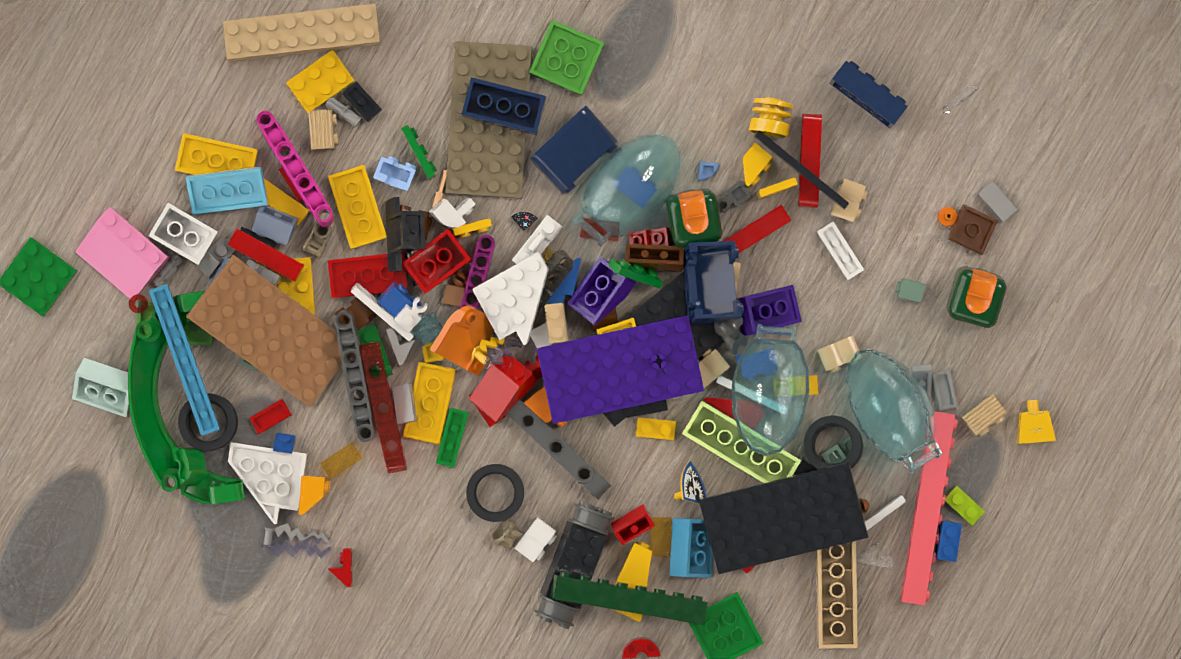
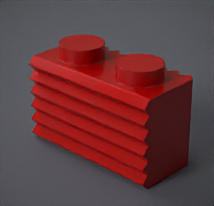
(632, 524)

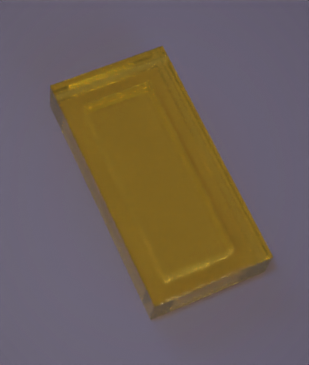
(341, 460)
(661, 536)

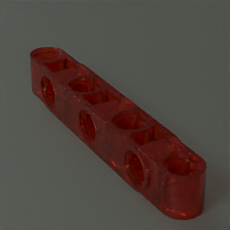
(385, 421)

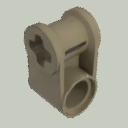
(317, 241)

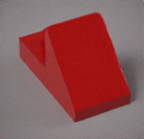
(344, 573)

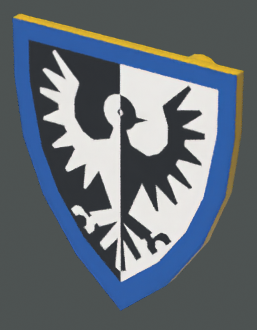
(691, 485)

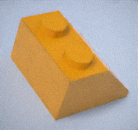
(312, 491)

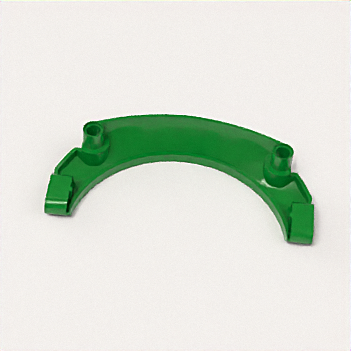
(153, 437)

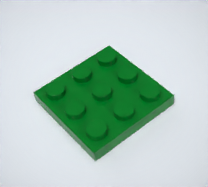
(37, 276)
(727, 630)

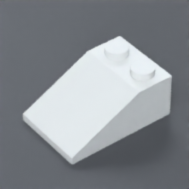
(183, 233)

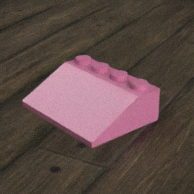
(122, 253)

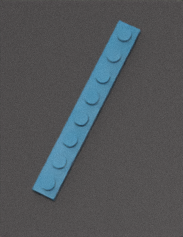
(184, 359)

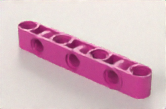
(295, 168)

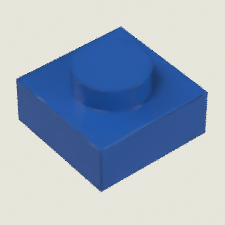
(284, 443)

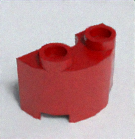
(638, 645)

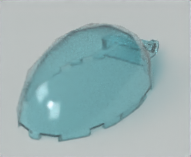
(630, 186)
(770, 391)
(891, 408)

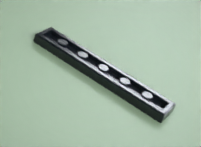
(803, 171)

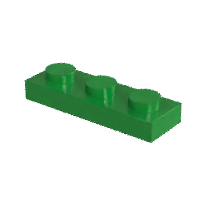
(419, 151)
(636, 272)
(452, 437)

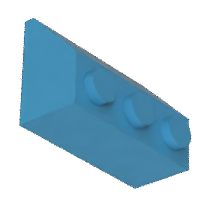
(690, 549)

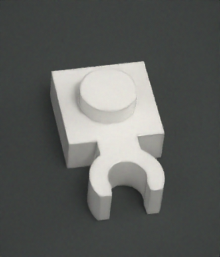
(409, 316)

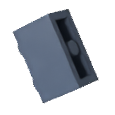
(274, 225)

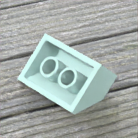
(102, 387)

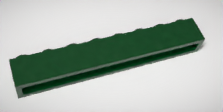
(628, 599)

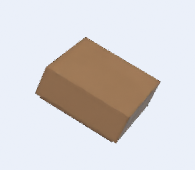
(453, 295)

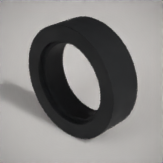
(832, 421)
(223, 440)
(472, 489)

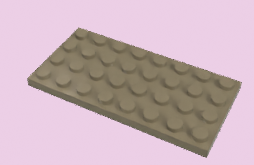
(482, 155)

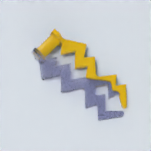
(497, 358)

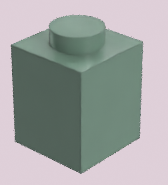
(910, 290)

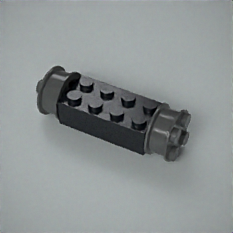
(575, 554)

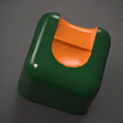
(694, 217)
(976, 296)

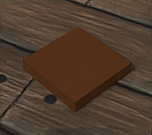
(972, 229)

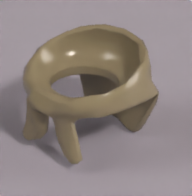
(506, 534)

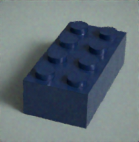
(868, 94)
(503, 106)

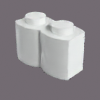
(535, 540)

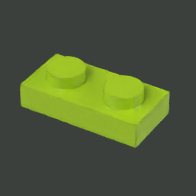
(964, 505)

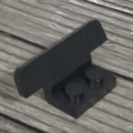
(403, 231)

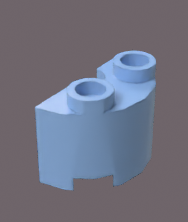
(395, 174)

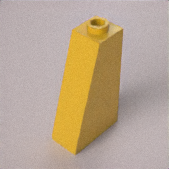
(636, 571)

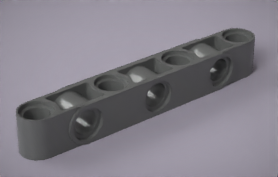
(355, 376)
(566, 457)

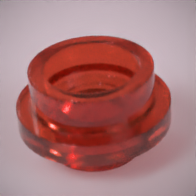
(132, 303)

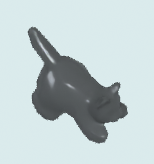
(730, 334)

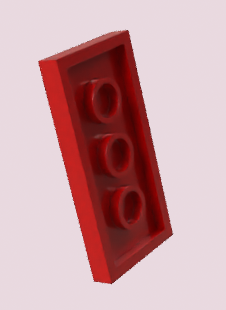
(368, 271)

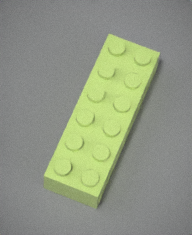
(721, 436)

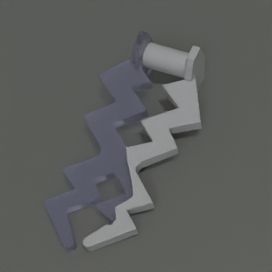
(277, 549)

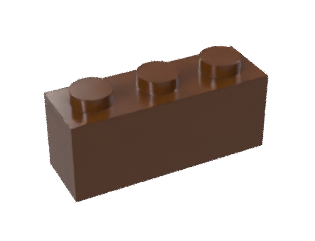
(655, 257)

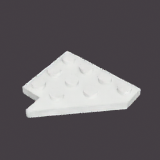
(514, 297)
(269, 476)

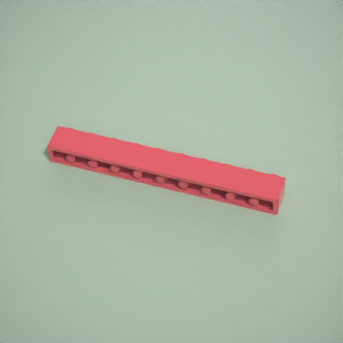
(928, 515)

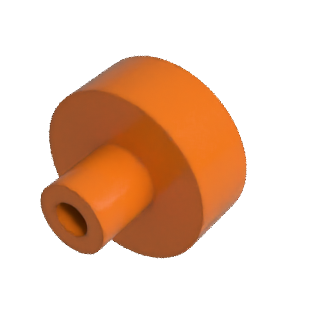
(944, 220)

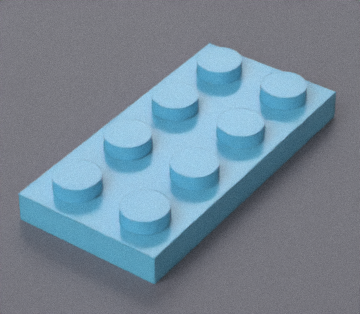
(227, 190)

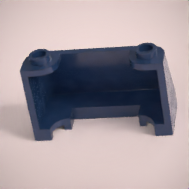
(573, 150)
(711, 282)

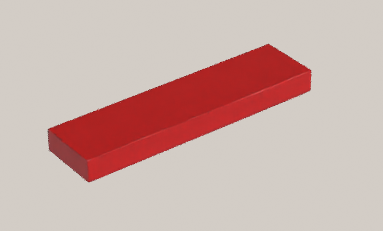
(760, 228)
(266, 255)

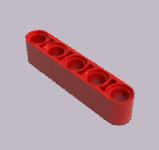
(810, 158)

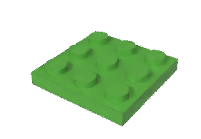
(566, 57)

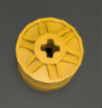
(771, 116)

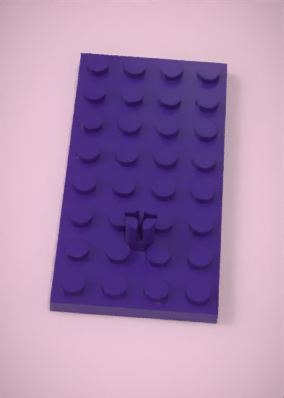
(620, 369)

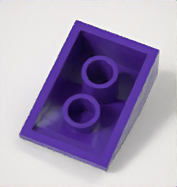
(600, 292)
(769, 308)

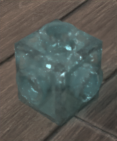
(427, 328)

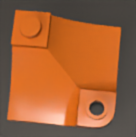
(460, 337)

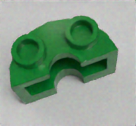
(191, 466)

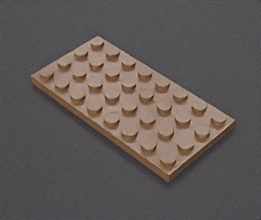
(269, 330)

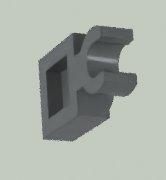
(736, 194)

